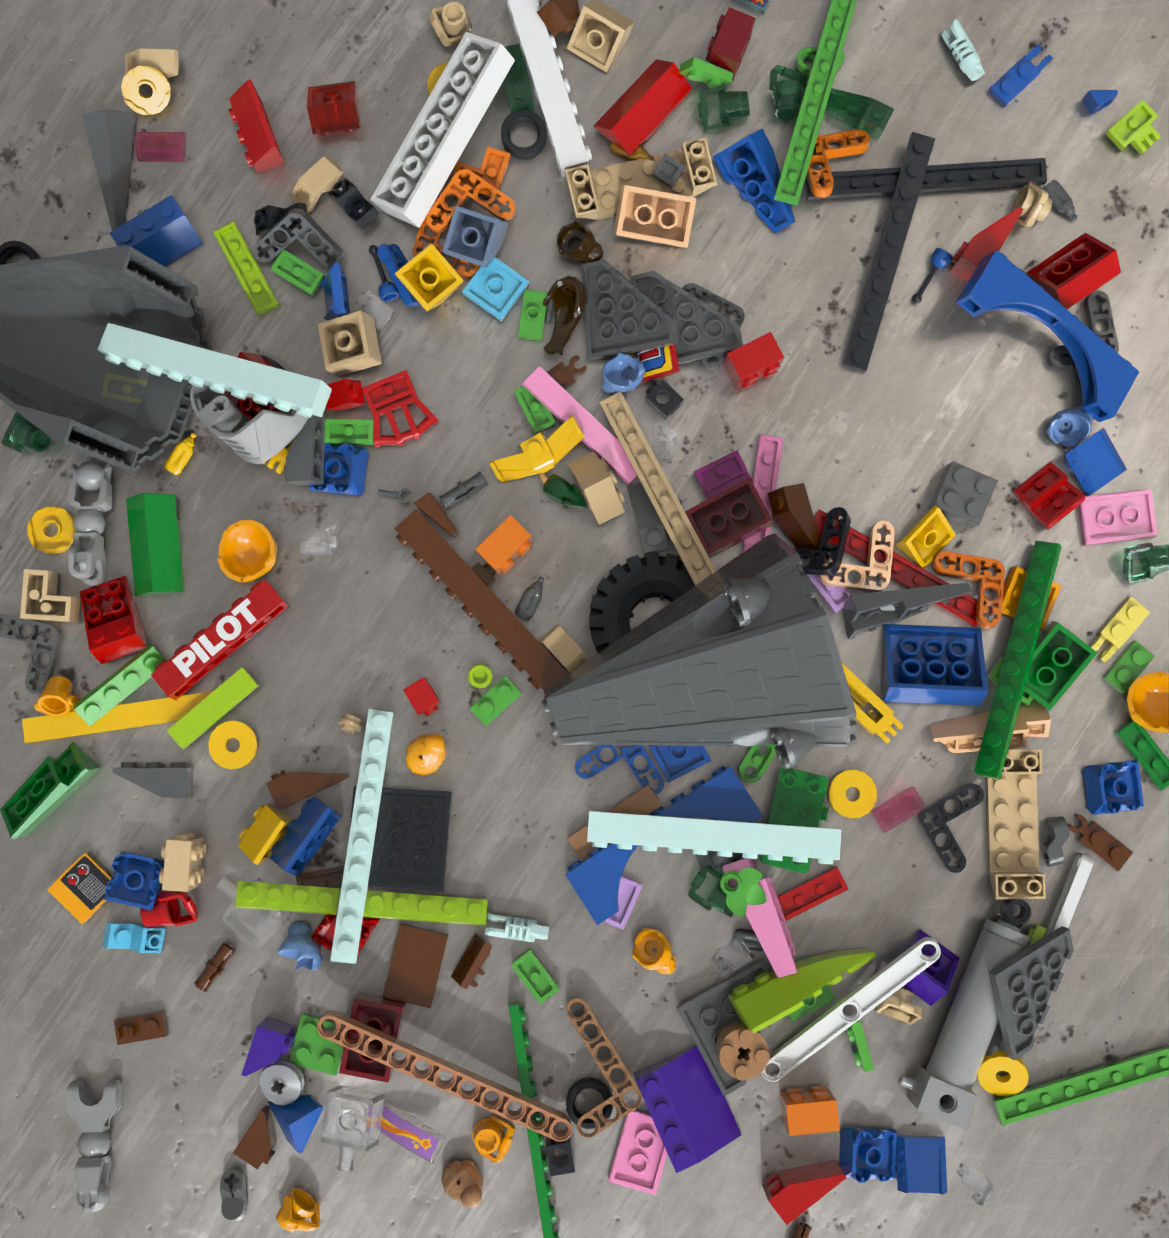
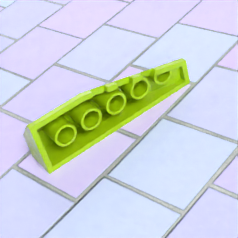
(775, 997)

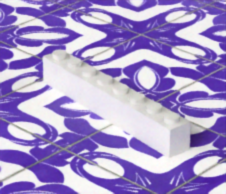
(549, 85)

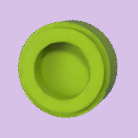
(480, 676)

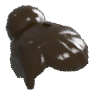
(578, 235)

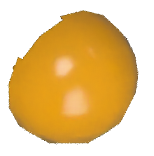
(247, 551)
(1149, 701)

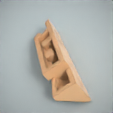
(967, 732)

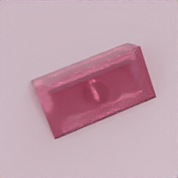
(160, 146)

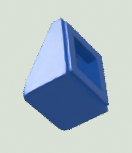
(1098, 99)

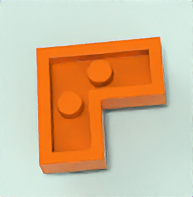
(491, 170)

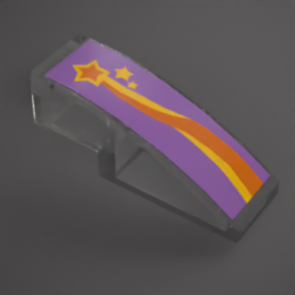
(411, 1133)

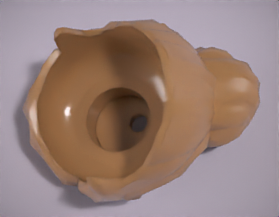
(471, 1184)

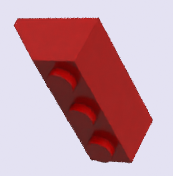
(254, 128)
(1076, 270)

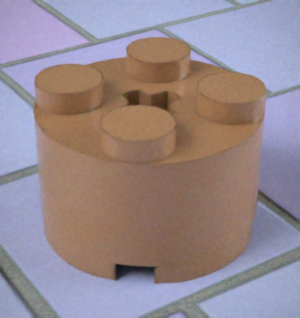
(741, 1065)

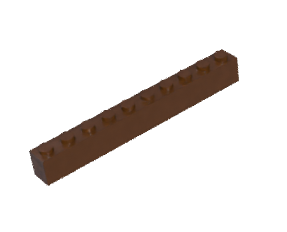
(479, 601)

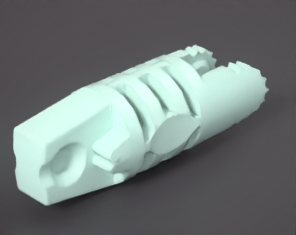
(963, 50)
(517, 928)

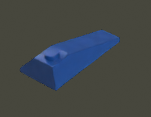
(756, 175)

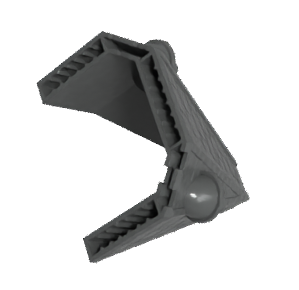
(50, 358)
(719, 666)

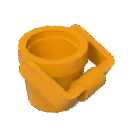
(56, 697)
(489, 1135)
(296, 1209)

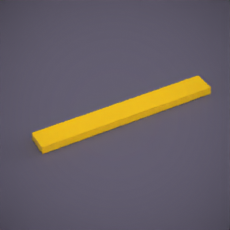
(118, 718)

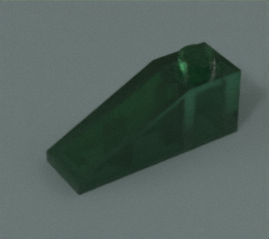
(517, 82)
(858, 112)

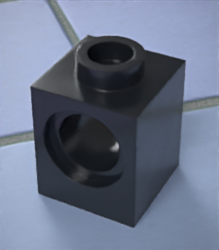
(667, 409)
(563, 1165)

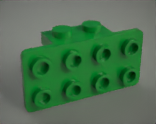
(797, 802)

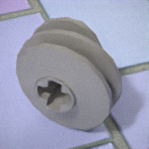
(281, 1082)

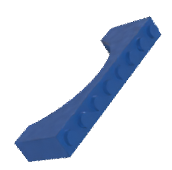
(1101, 370)
(718, 799)

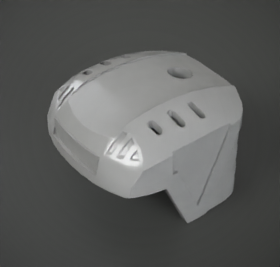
(250, 439)

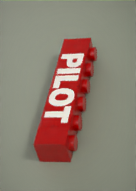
(219, 640)

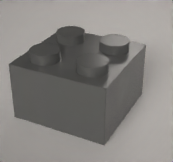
(963, 494)

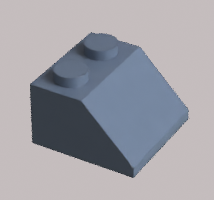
(474, 237)

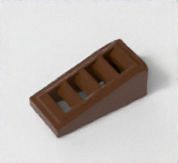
(433, 510)

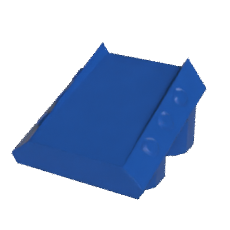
(336, 293)
(1094, 462)
(343, 470)
(1113, 787)
(134, 880)
(868, 1153)
(921, 1164)

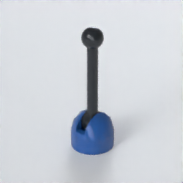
(940, 260)
(386, 290)

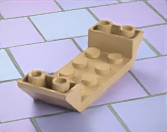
(598, 191)
(1014, 828)

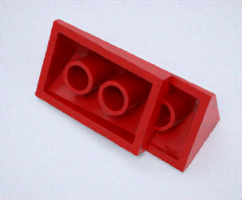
(644, 106)

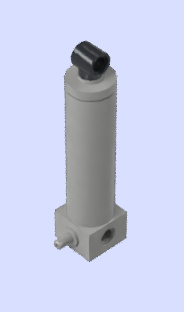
(947, 1081)

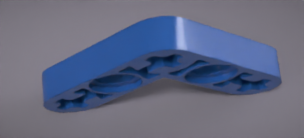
(629, 755)

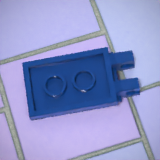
(679, 760)

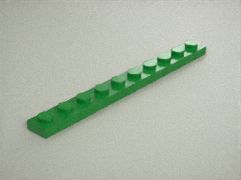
(1017, 660)
(536, 1140)

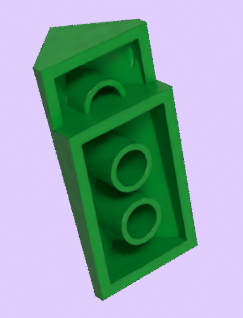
(155, 544)
(46, 790)

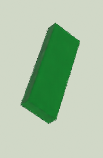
(1146, 752)

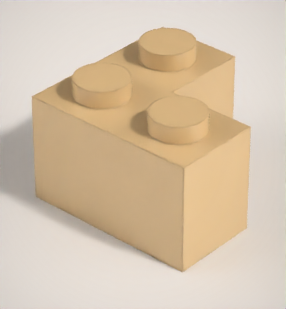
(598, 487)
(41, 600)

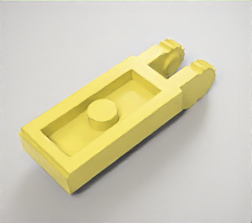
(1120, 627)

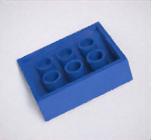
(933, 665)

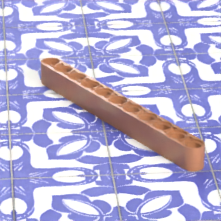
(451, 1086)

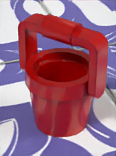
(167, 910)

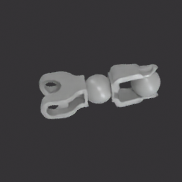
(89, 522)
(93, 1121)

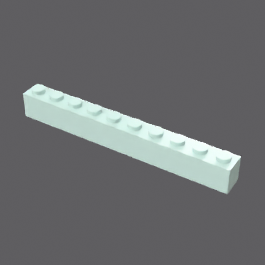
(215, 370)
(714, 835)
(361, 837)

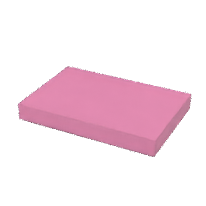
(1117, 517)
(639, 1154)

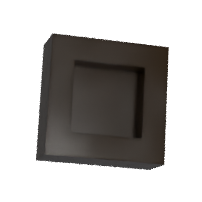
(485, 573)

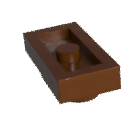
(471, 962)
(141, 1027)

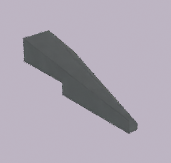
(111, 145)
(884, 607)

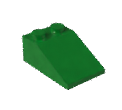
(1056, 664)

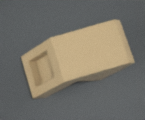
(164, 59)
(316, 180)
(564, 649)

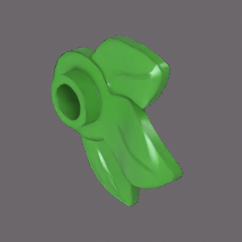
(746, 891)

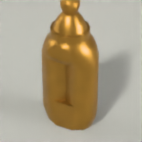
(639, 153)

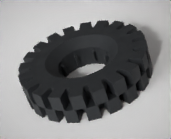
(629, 586)

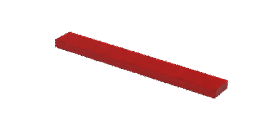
(902, 571)

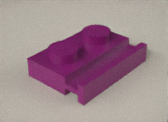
(721, 474)

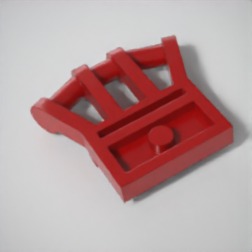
(391, 395)

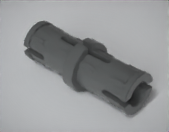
(463, 490)

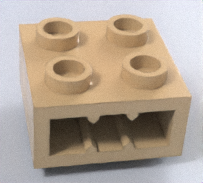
(182, 862)

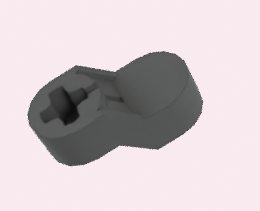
(1058, 835)
(233, 1195)

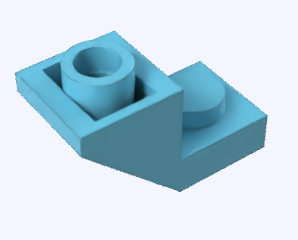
(133, 936)

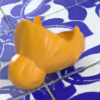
(433, 752)
(662, 959)

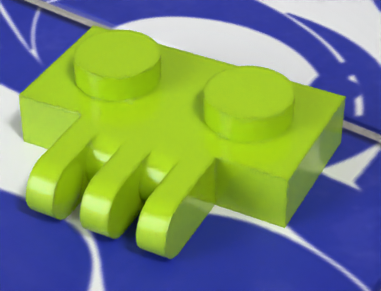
(1135, 128)

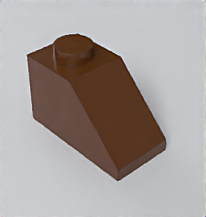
(559, 15)
(258, 1141)

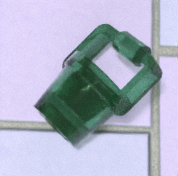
(787, 93)
(731, 106)
(25, 435)
(1152, 561)
(717, 898)

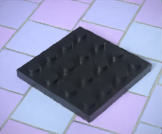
(411, 840)

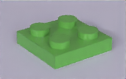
(313, 1050)

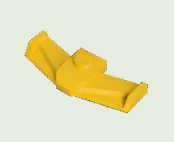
(539, 454)

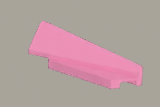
(768, 923)

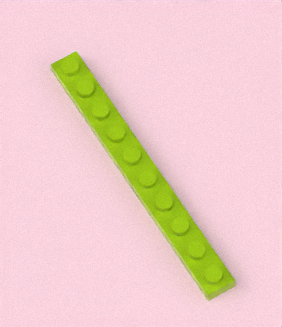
(377, 903)

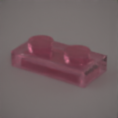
(898, 809)

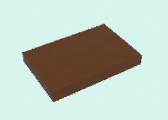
(415, 965)

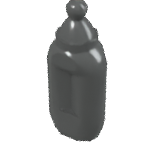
(1061, 199)
(530, 600)
(749, 938)

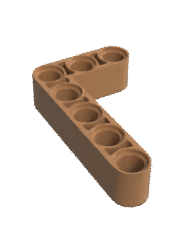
(605, 1067)

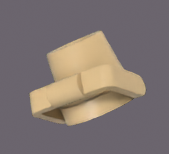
(453, 23)
(1034, 202)
(900, 1007)

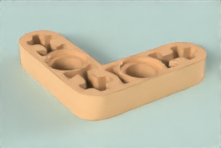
(873, 567)

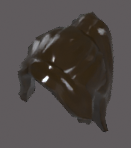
(569, 300)

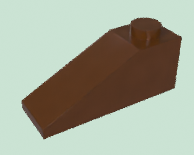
(795, 516)
(295, 786)

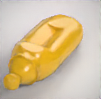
(180, 455)

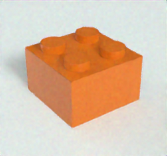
(505, 545)
(809, 1111)

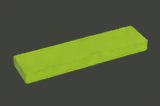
(246, 268)
(213, 708)

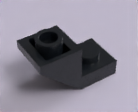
(353, 203)
(269, 215)

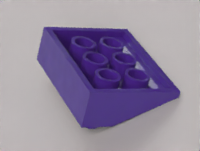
(687, 1108)

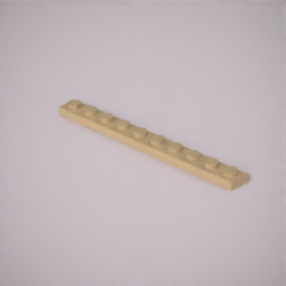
(657, 488)

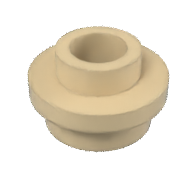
(350, 723)

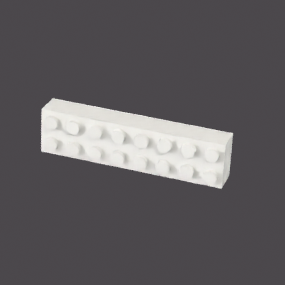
(443, 129)

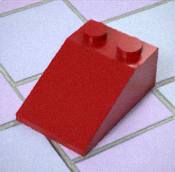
(985, 242)
(801, 1187)

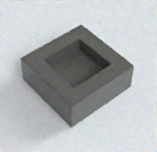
(668, 171)

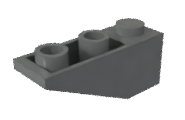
(163, 781)

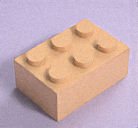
(654, 216)

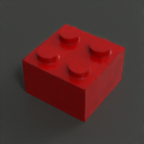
(753, 361)

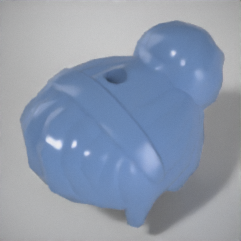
(616, 373)
(1075, 431)
(301, 947)

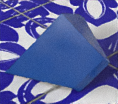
(297, 1119)

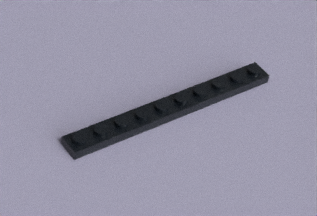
(939, 178)
(888, 251)

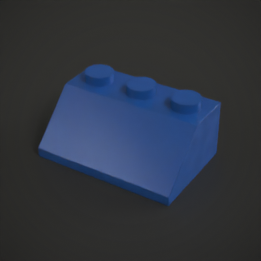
(159, 233)
(304, 836)

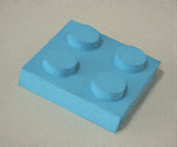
(496, 288)

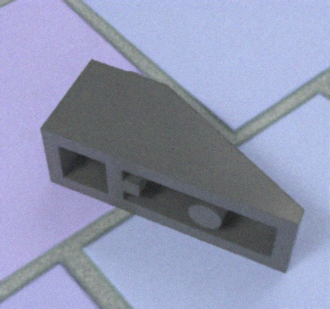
(306, 454)
(648, 523)

